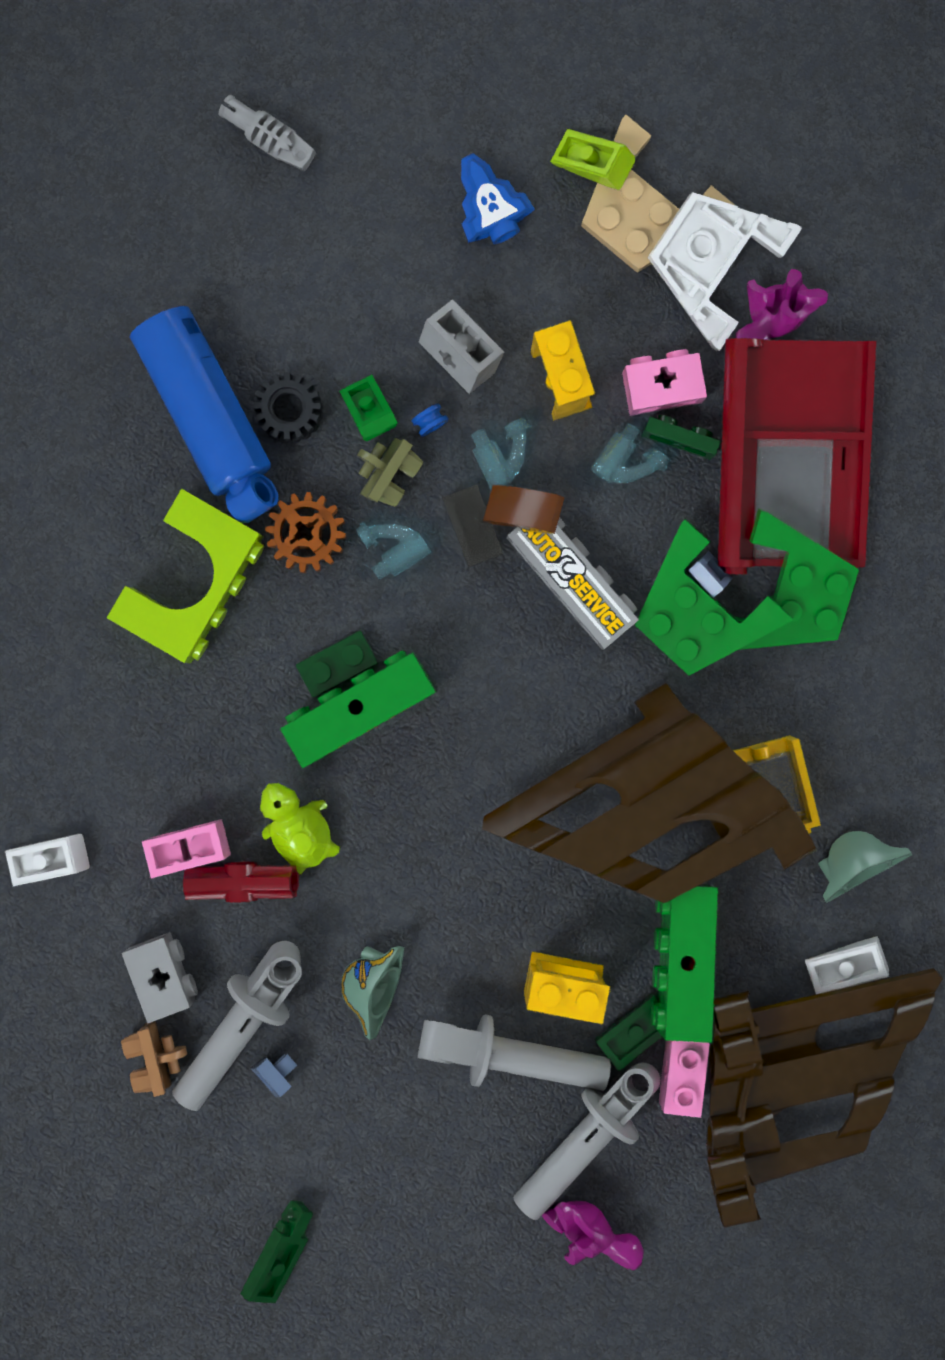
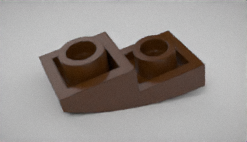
(524, 509)

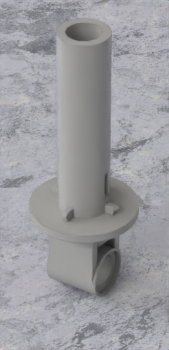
(257, 1001)
(486, 1051)
(611, 1117)

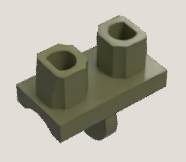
(395, 458)

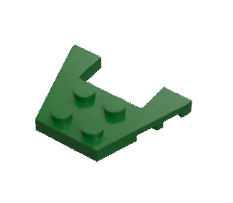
(810, 586)
(689, 621)

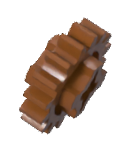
(319, 520)

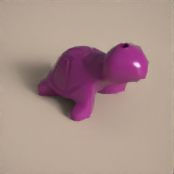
(780, 308)
(593, 1235)

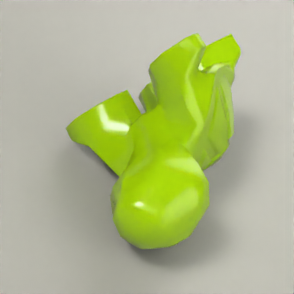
(297, 833)

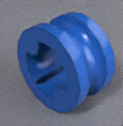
(430, 420)

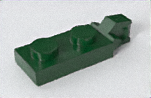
(278, 1255)

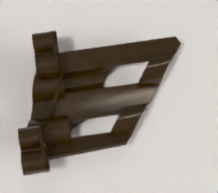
(667, 774)
(771, 1061)

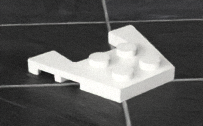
(701, 249)

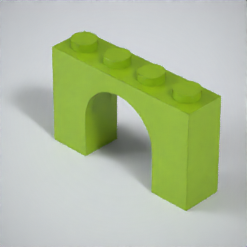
(184, 630)

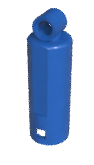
(206, 411)

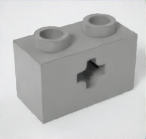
(460, 346)
(155, 995)

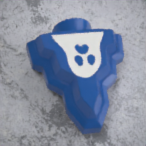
(490, 203)

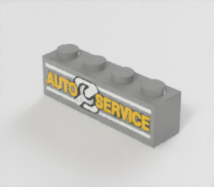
(576, 582)

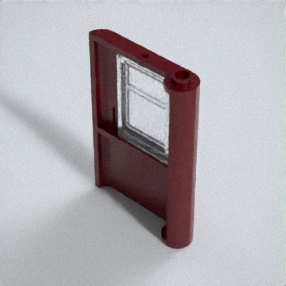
(788, 430)

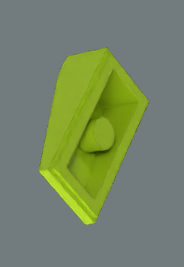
(594, 158)

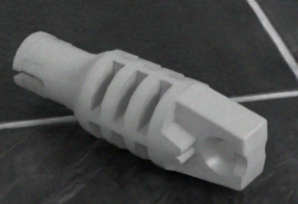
(269, 134)

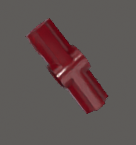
(241, 882)

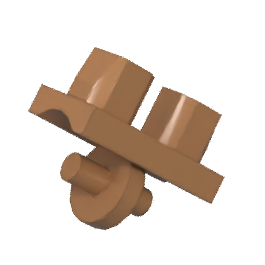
(155, 1074)

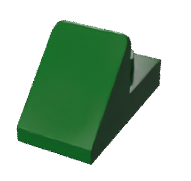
(368, 408)

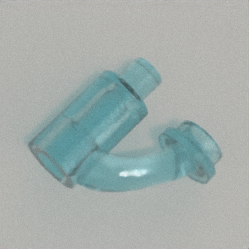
(617, 452)
(491, 459)
(401, 556)

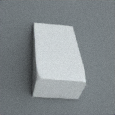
(47, 859)
(848, 966)

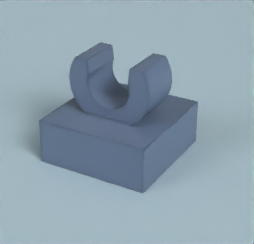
(710, 574)
(273, 1074)

